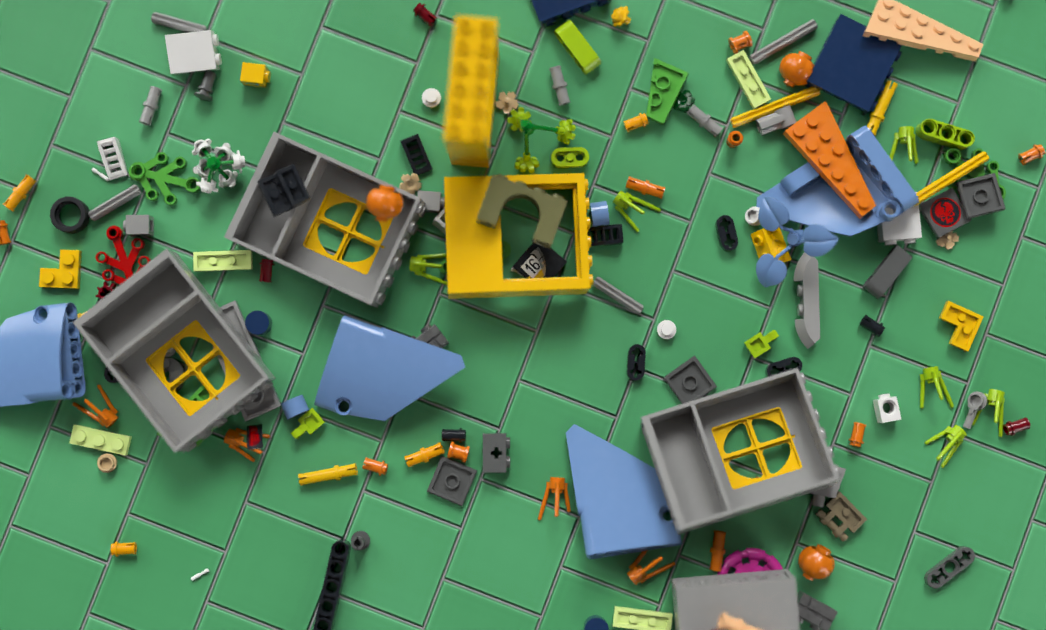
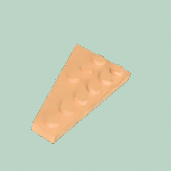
(912, 29)

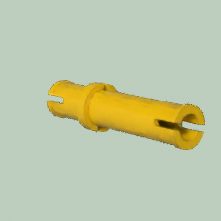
(877, 115)
(328, 474)

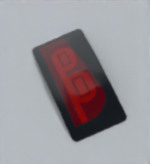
(254, 437)

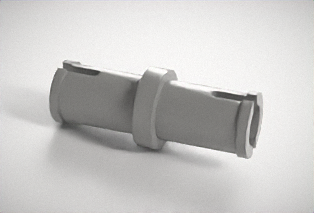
(559, 85)
(150, 105)
(704, 120)

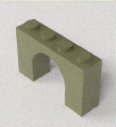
(502, 191)

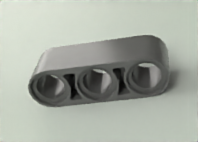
(887, 271)

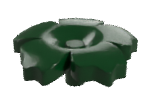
(683, 101)

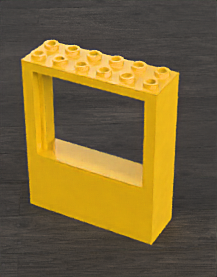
(472, 91)
(476, 249)

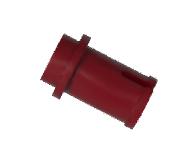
(421, 11)
(266, 270)
(1011, 428)

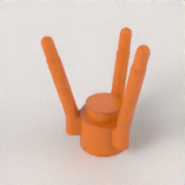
(105, 417)
(235, 440)
(557, 486)
(638, 574)

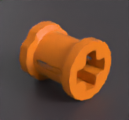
(740, 42)
(458, 452)

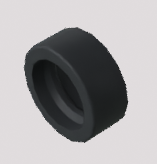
(55, 215)

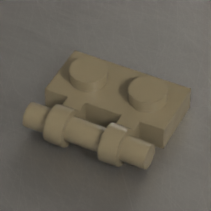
(845, 512)

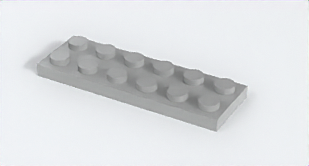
(267, 399)

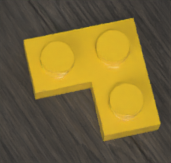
(68, 273)
(966, 324)

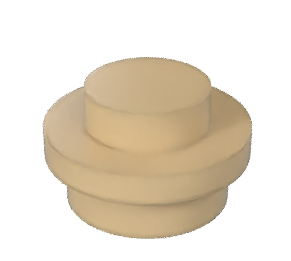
(107, 463)

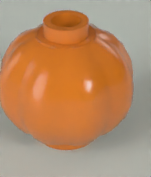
(796, 69)
(384, 203)
(816, 562)

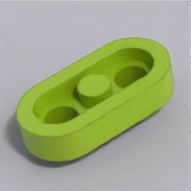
(570, 157)

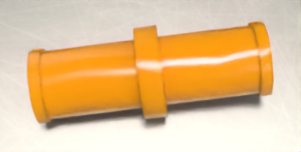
(19, 192)
(424, 454)

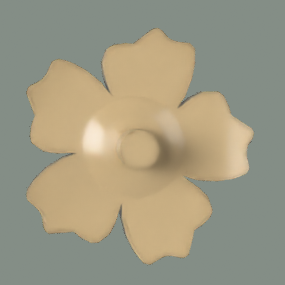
(507, 102)
(410, 183)
(948, 240)

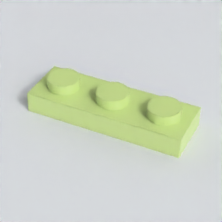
(748, 79)
(222, 260)
(100, 439)
(641, 619)

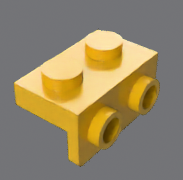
(771, 243)

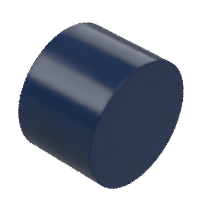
(258, 322)
(595, 623)

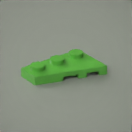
(665, 88)

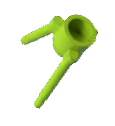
(906, 136)
(624, 200)
(418, 265)
(933, 375)
(996, 399)
(955, 437)

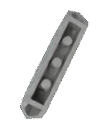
(808, 289)

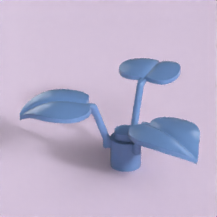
(815, 237)

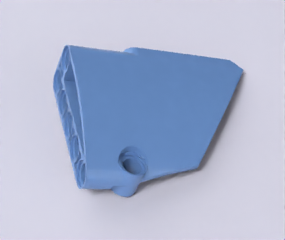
(815, 202)
(41, 356)
(380, 370)
(617, 499)

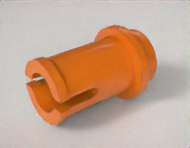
(736, 135)
(1032, 154)
(4, 235)
(857, 434)
(375, 466)

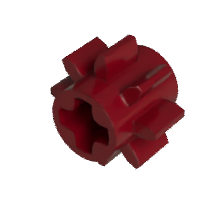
(105, 289)

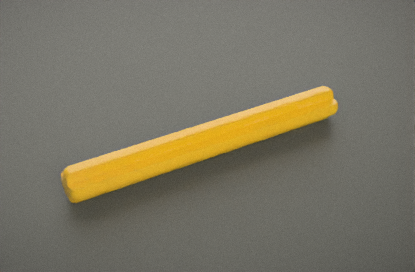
(773, 106)
(952, 176)

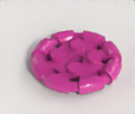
(754, 556)

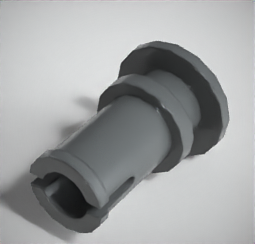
(205, 88)
(360, 540)

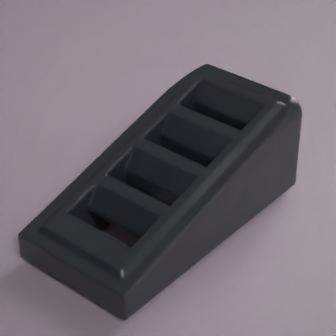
(428, 167)
(618, 227)

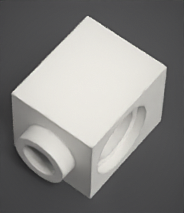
(893, 414)

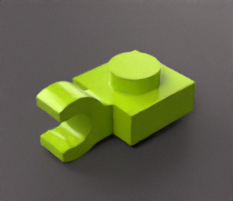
(759, 344)
(309, 422)

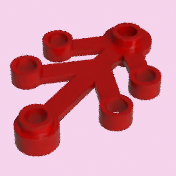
(125, 263)

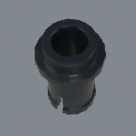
(872, 325)
(454, 435)

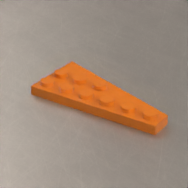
(826, 150)

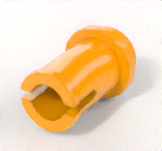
(636, 122)
(123, 548)

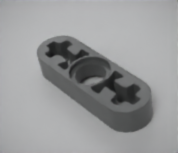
(957, 568)

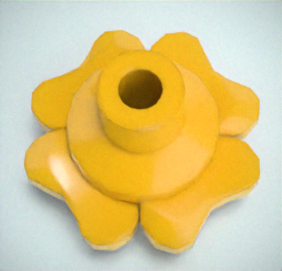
(620, 16)

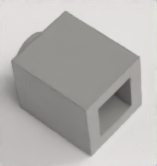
(433, 201)
(139, 225)

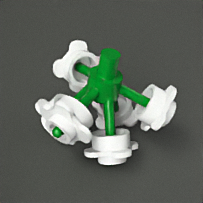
(206, 168)

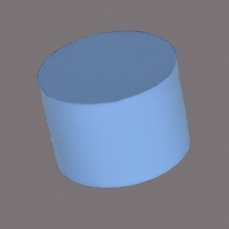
(599, 213)
(294, 407)

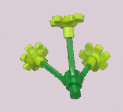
(520, 120)

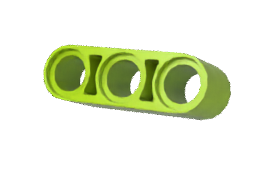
(577, 47)
(953, 134)

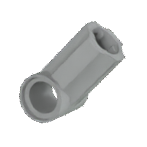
(780, 119)

